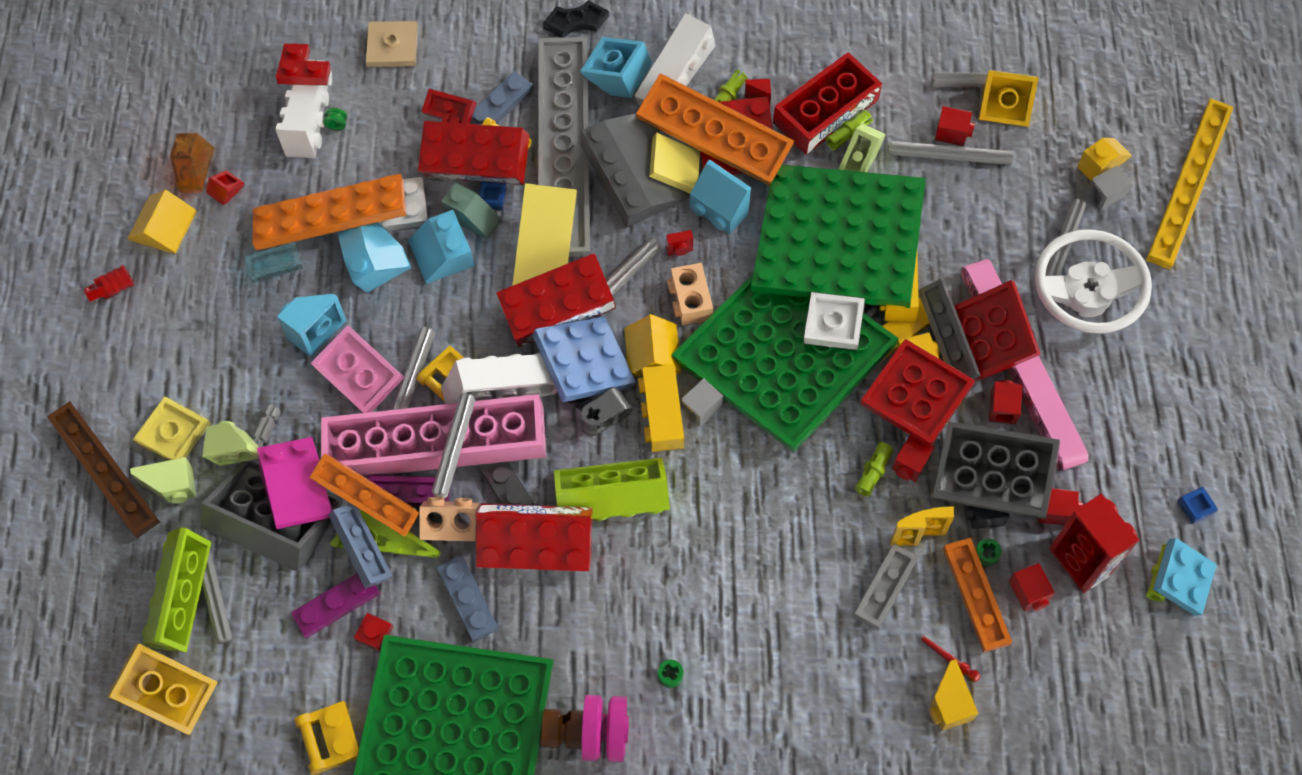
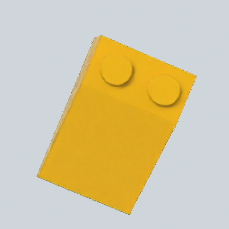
(162, 689)

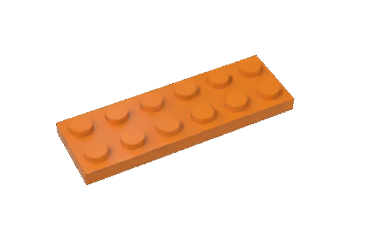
(714, 129)
(328, 212)

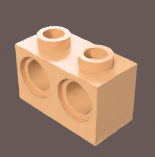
(696, 294)
(450, 528)

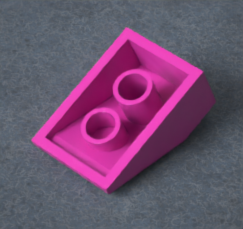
(286, 480)

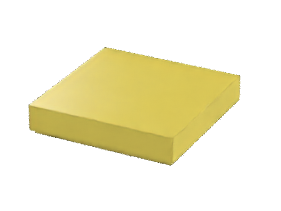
(674, 163)
(171, 430)

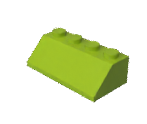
(615, 488)
(176, 591)

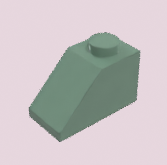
(471, 210)

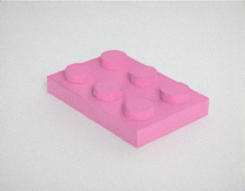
(357, 370)

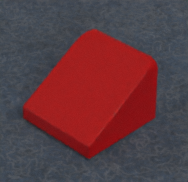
(757, 88)
(223, 186)

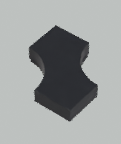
(585, 17)

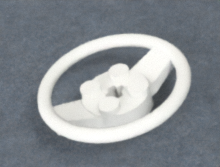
(1103, 282)

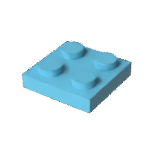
(1185, 576)

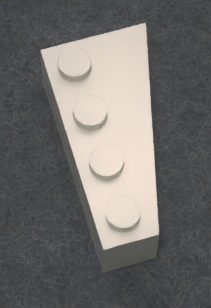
(681, 55)
(303, 119)
(498, 378)

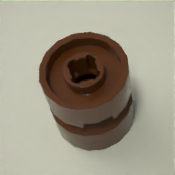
(562, 729)

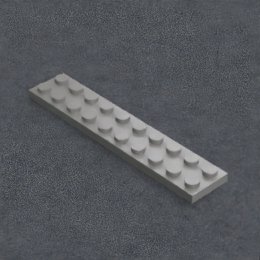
(560, 121)

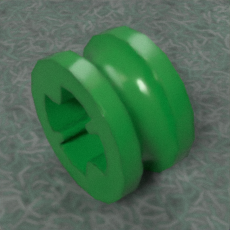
(335, 119)
(994, 545)
(674, 665)

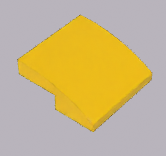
(922, 523)

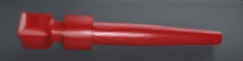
(973, 675)

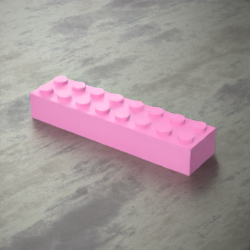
(417, 436)

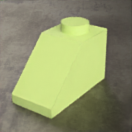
(862, 149)
(228, 444)
(168, 479)

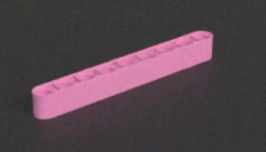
(1037, 388)

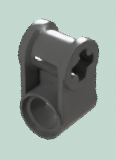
(608, 409)

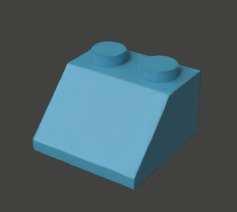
(617, 66)
(720, 198)
(441, 247)
(311, 321)

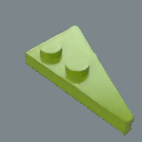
(393, 542)

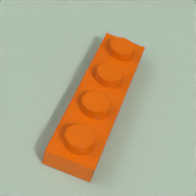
(365, 494)
(977, 595)

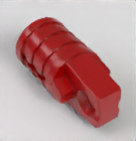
(109, 284)

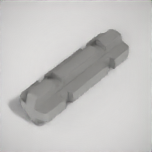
(265, 425)

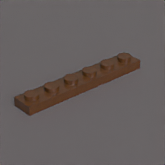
(103, 470)

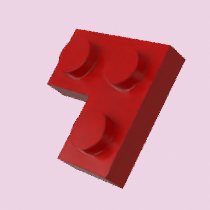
(297, 70)
(448, 107)

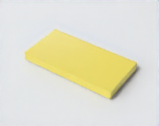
(544, 230)

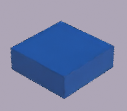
(493, 194)
(1197, 505)

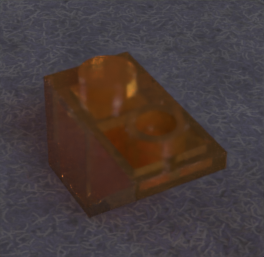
(190, 161)

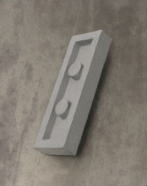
(886, 586)

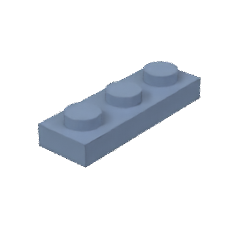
(502, 99)
(360, 545)
(467, 598)

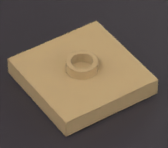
(392, 44)

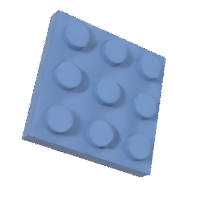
(583, 358)

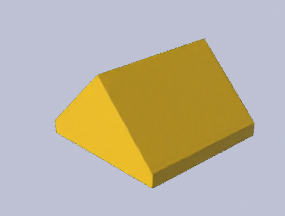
(1008, 98)
(162, 222)
(651, 344)

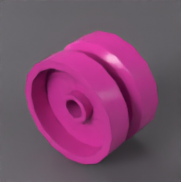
(606, 728)

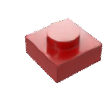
(679, 243)
(372, 631)

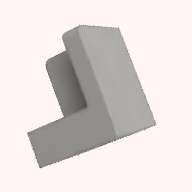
(1112, 186)
(703, 401)

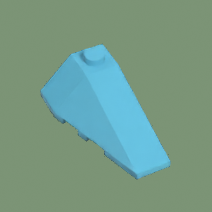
(372, 255)

